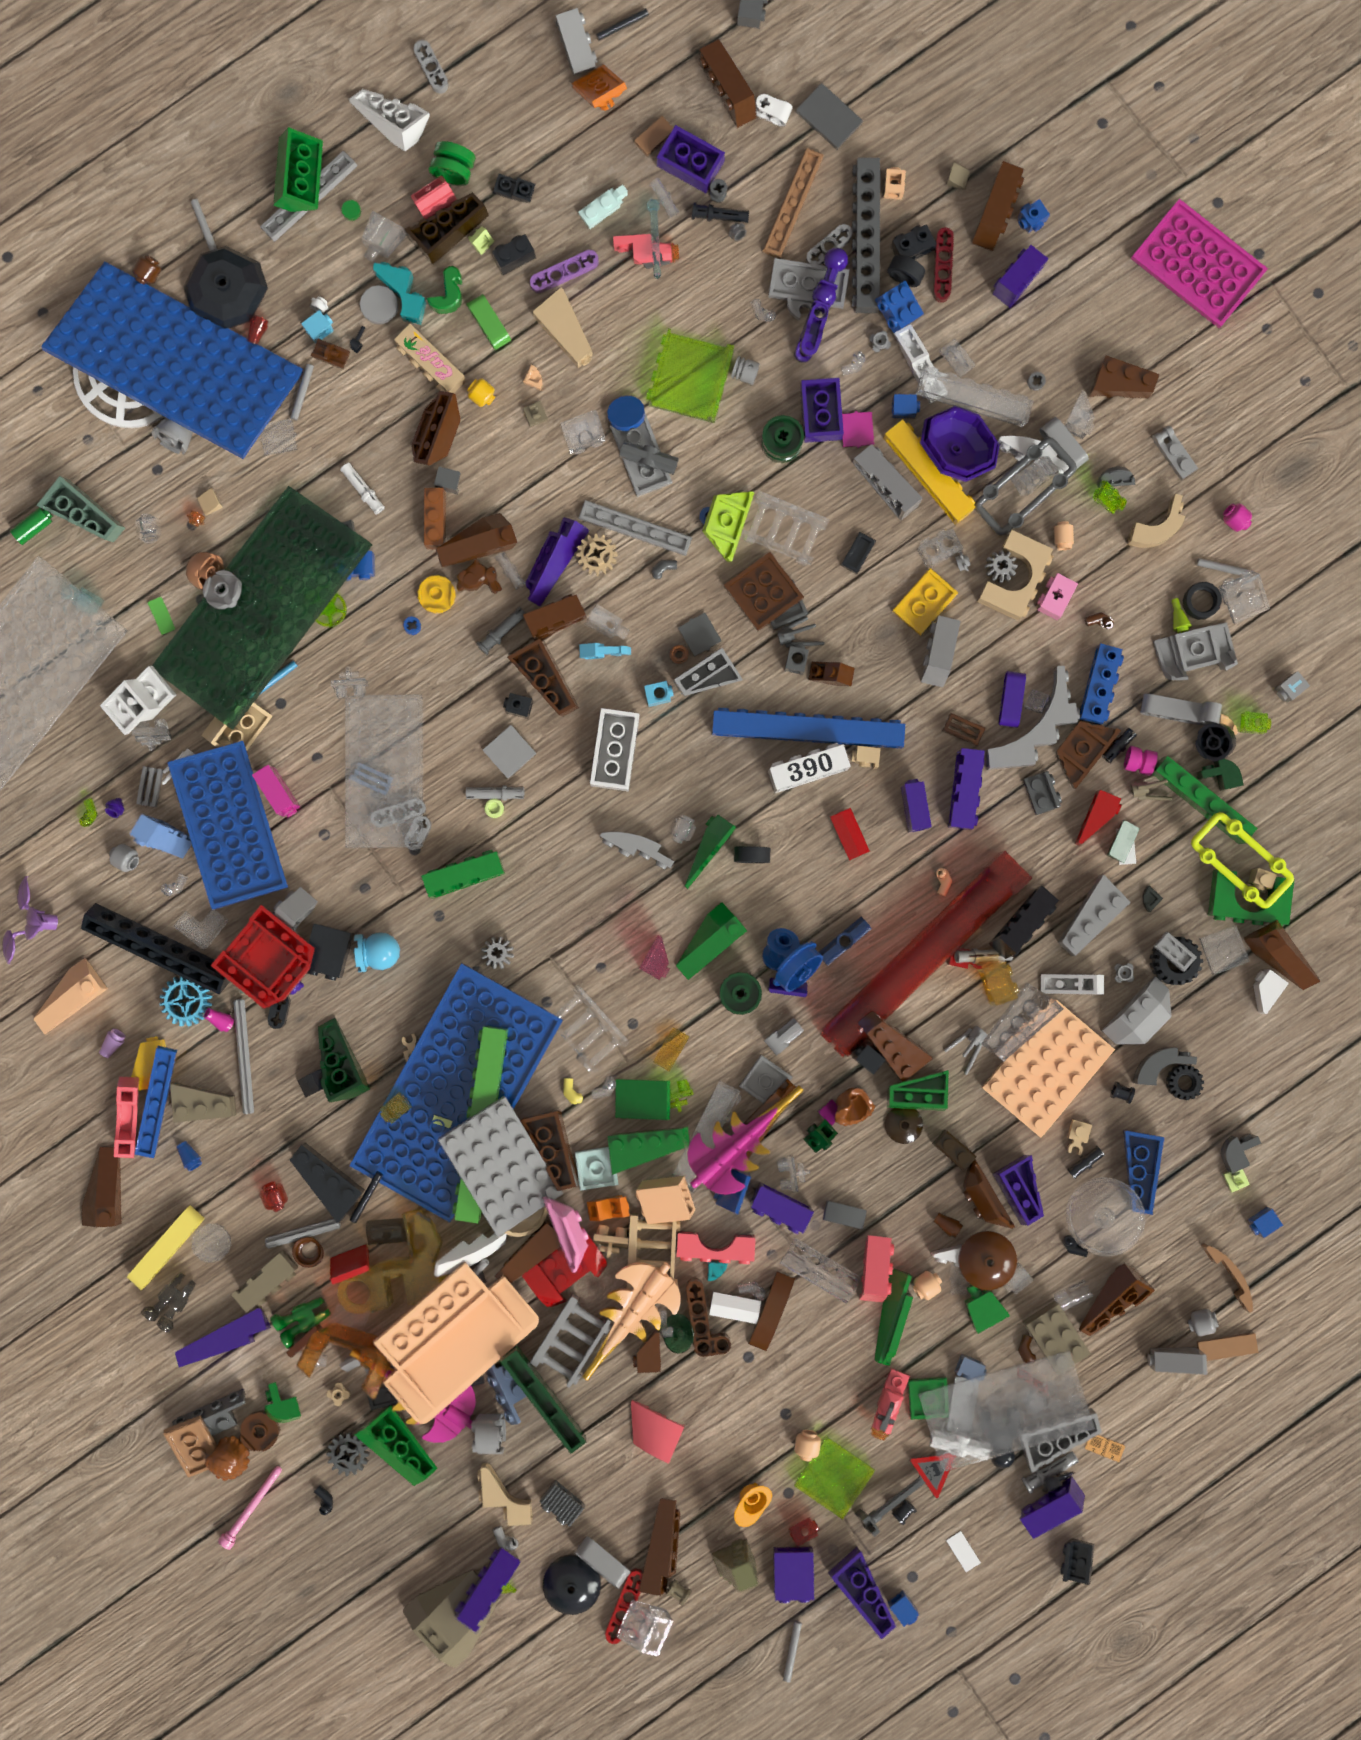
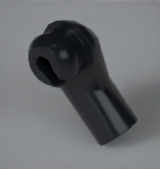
(1073, 1247)
(326, 1500)

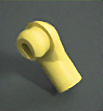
(569, 1093)

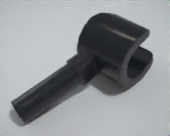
(355, 345)

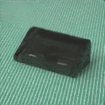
(385, 1231)

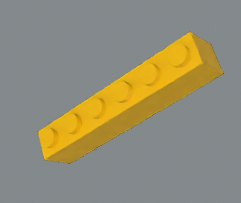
(942, 488)

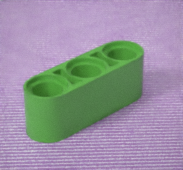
(488, 322)

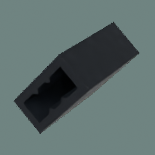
(330, 951)

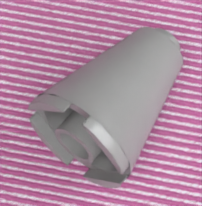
(172, 436)

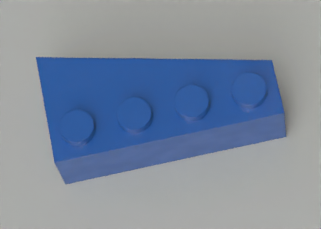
(1143, 1164)

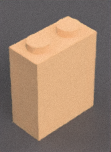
(665, 1200)

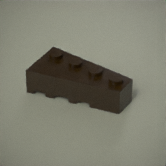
(447, 227)

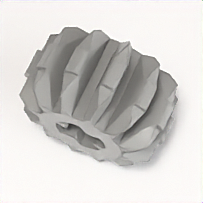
(1008, 568)
(500, 946)

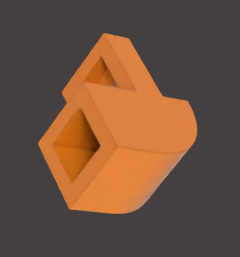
(608, 1208)

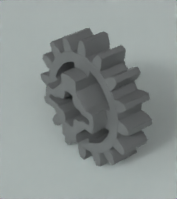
(345, 1445)

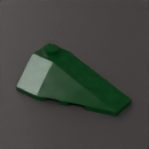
(340, 1069)

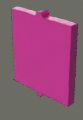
(857, 429)

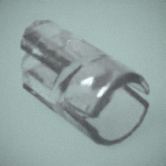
(1067, 1298)

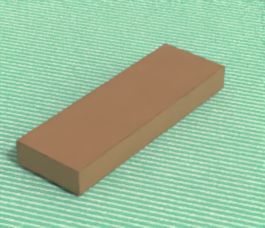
(1229, 1346)

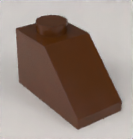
(648, 1355)

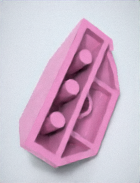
(568, 1231)

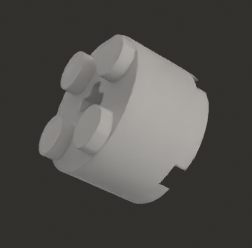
(489, 1434)

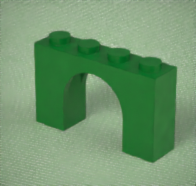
(1224, 904)

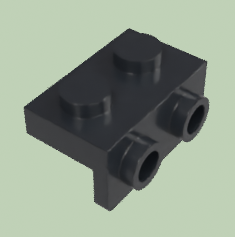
(1077, 1561)

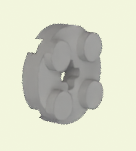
(229, 596)

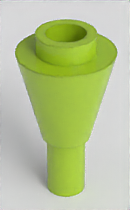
(1180, 620)

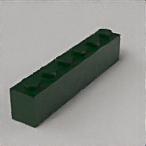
(543, 1399)

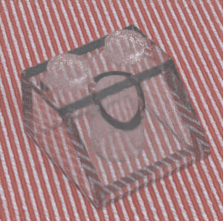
(583, 432)

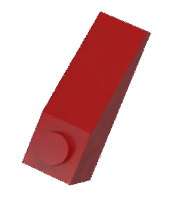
(1101, 810)

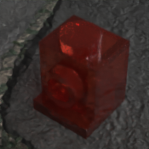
(795, 1531)

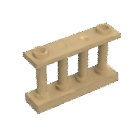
(636, 1243)

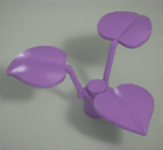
(33, 922)

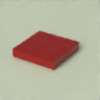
(349, 1264)

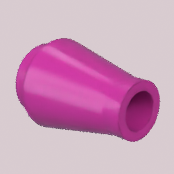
(220, 1020)

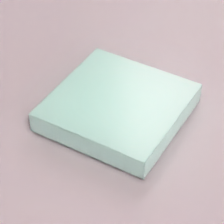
(595, 1168)

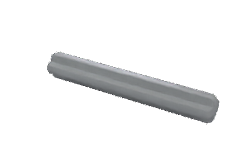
(306, 1231)

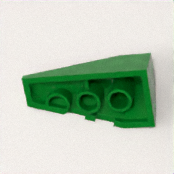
(714, 935)

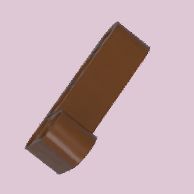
(702, 1316)

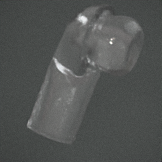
(176, 887)

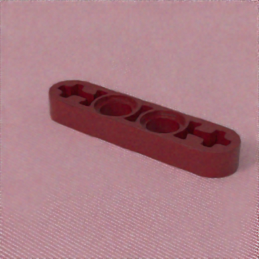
(943, 265)

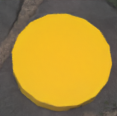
(436, 594)

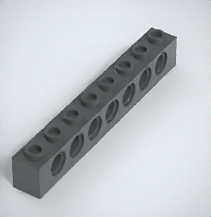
(869, 169)

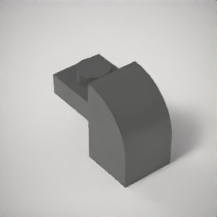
(1233, 1151)

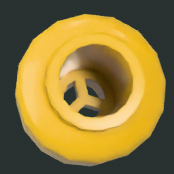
(481, 392)

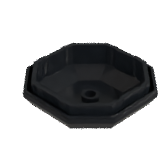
(237, 299)

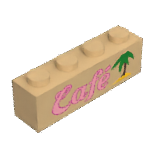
(429, 359)

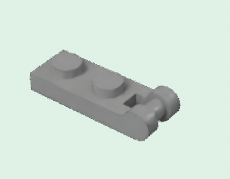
(1174, 453)

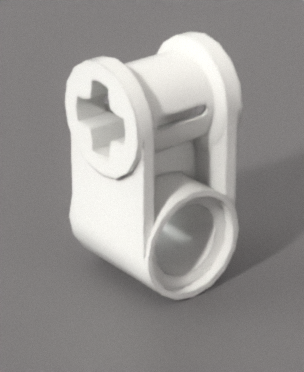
(775, 111)

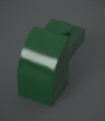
(1227, 774)

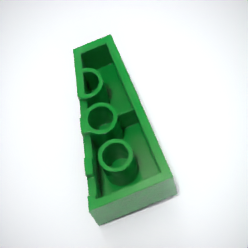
(463, 875)
(640, 1147)

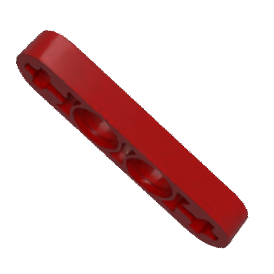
(623, 1605)

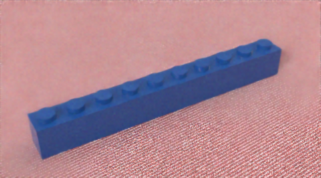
(808, 729)

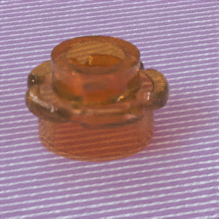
(196, 518)

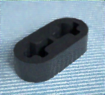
(274, 1009)

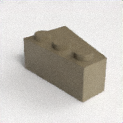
(200, 1104)
(265, 1282)

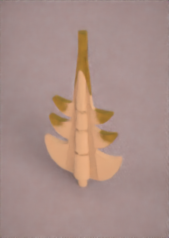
(649, 1287)

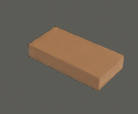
(654, 136)

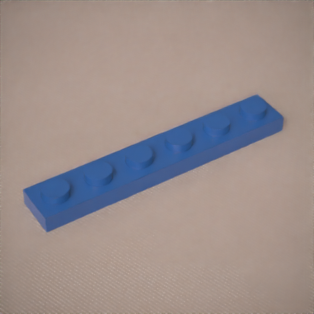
(155, 1101)

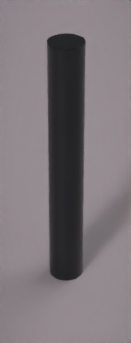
(622, 24)
(366, 1197)

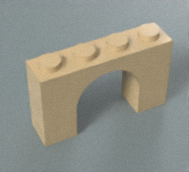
(1035, 557)

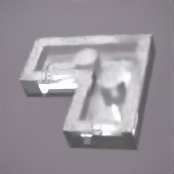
(201, 932)

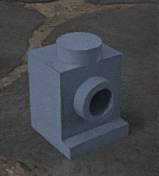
(969, 1367)

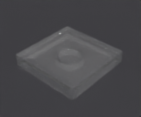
(1224, 950)

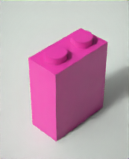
(276, 791)

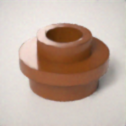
(679, 648)

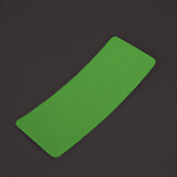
(161, 615)

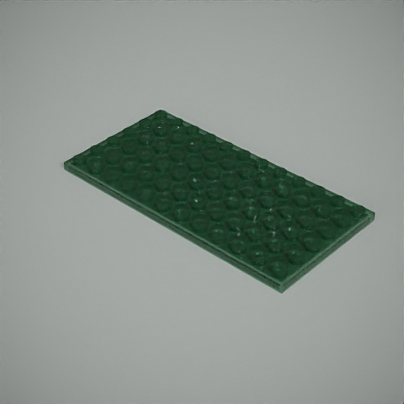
(287, 580)

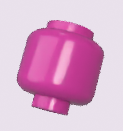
(1237, 517)

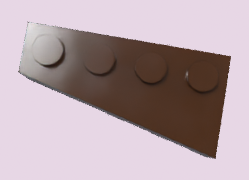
(728, 82)
(544, 675)
(551, 1141)

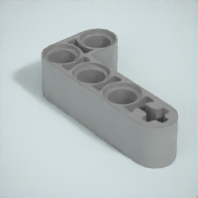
(1181, 710)

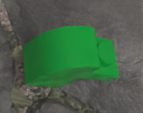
(279, 1410)

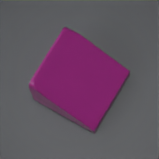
(828, 1111)

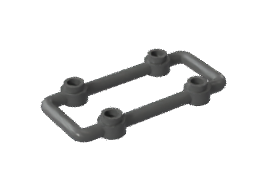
(1033, 453)

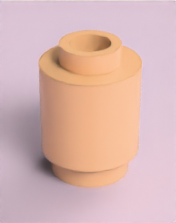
(1063, 536)

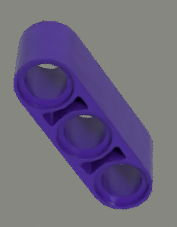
(1012, 699)

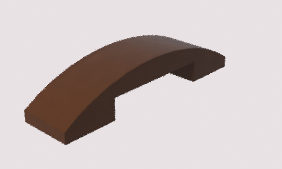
(772, 1311)

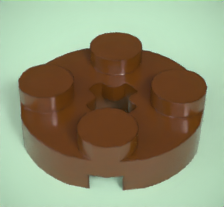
(248, 1430)

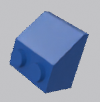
(734, 1201)

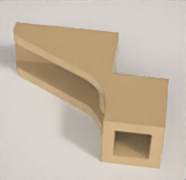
(495, 1495)

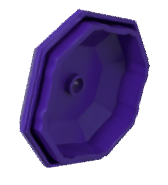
(959, 443)

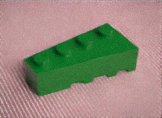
(397, 1446)

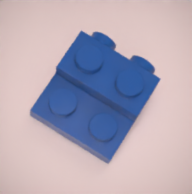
(899, 307)

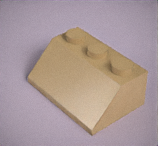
(246, 730)

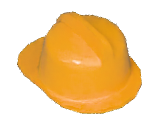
(752, 1504)

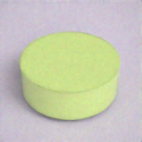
(494, 808)

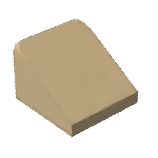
(209, 502)

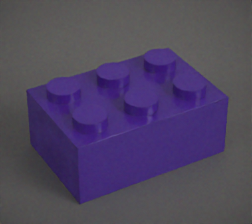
(690, 159)
(821, 410)
(781, 1208)

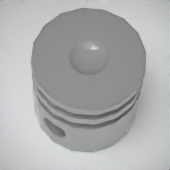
(745, 370)

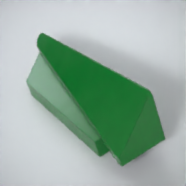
(893, 1317)

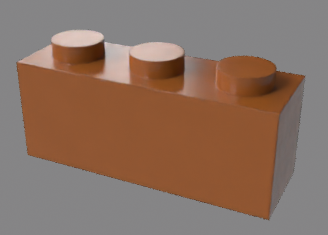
(434, 517)

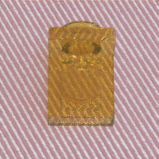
(395, 1108)

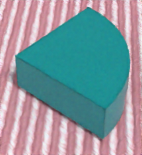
(715, 1270)

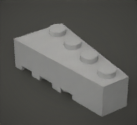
(1094, 914)

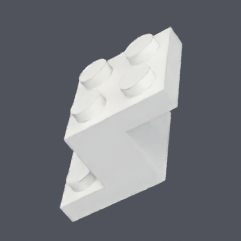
(138, 700)

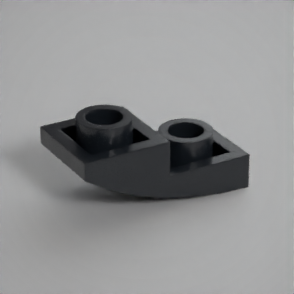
(514, 189)

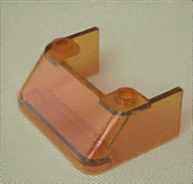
(347, 1337)

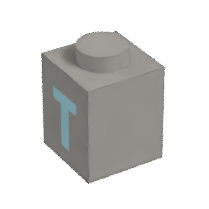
(1291, 687)

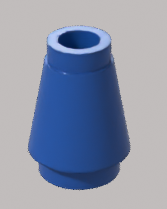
(188, 1156)

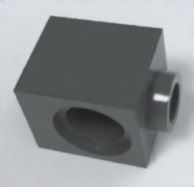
(793, 667)

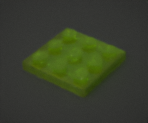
(834, 1477)

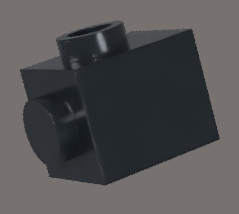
(518, 705)

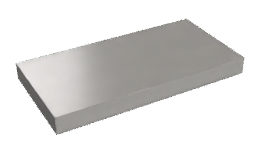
(641, 478)

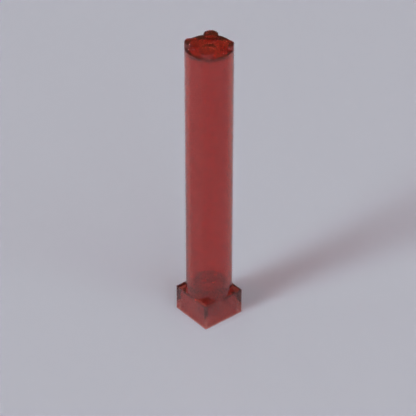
(927, 951)

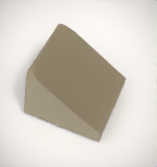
(958, 176)

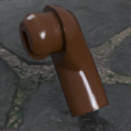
(1100, 619)
(1024, 1350)

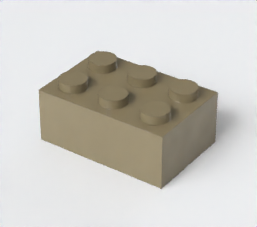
(1055, 1333)

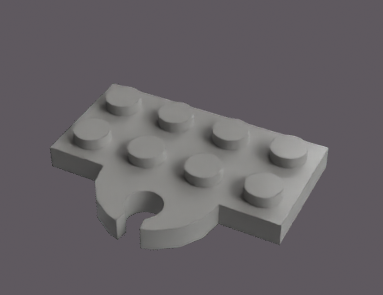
(797, 281)

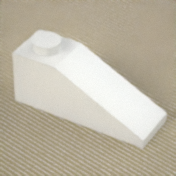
(1072, 984)

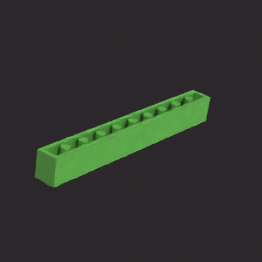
(485, 1092)

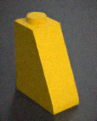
(145, 1059)

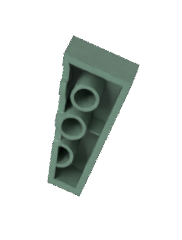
(76, 507)

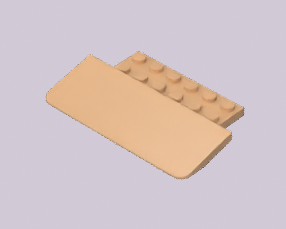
(452, 1340)

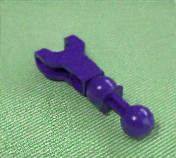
(823, 297)

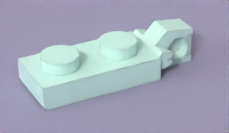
(602, 206)

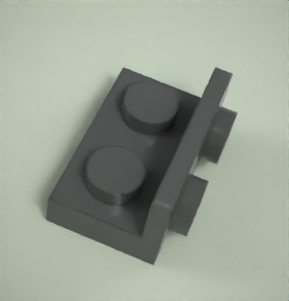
(1042, 792)

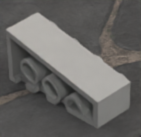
(887, 482)
(1045, 1453)

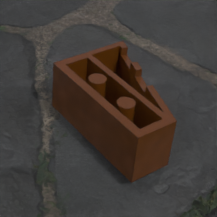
(1123, 379)
(555, 617)

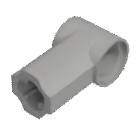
(781, 1038)

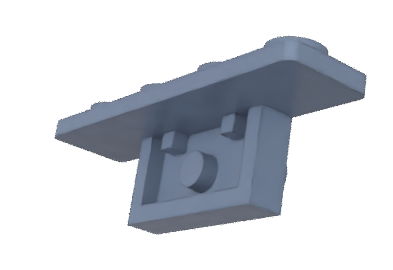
(506, 1392)

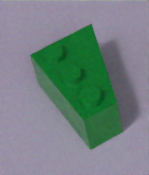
(922, 1093)

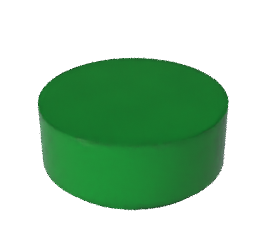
(351, 210)

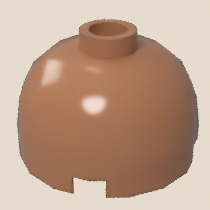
(201, 567)

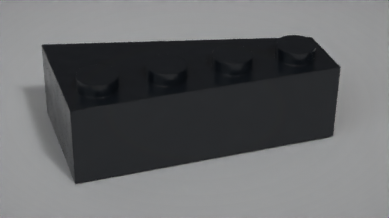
(1024, 923)
(328, 1182)

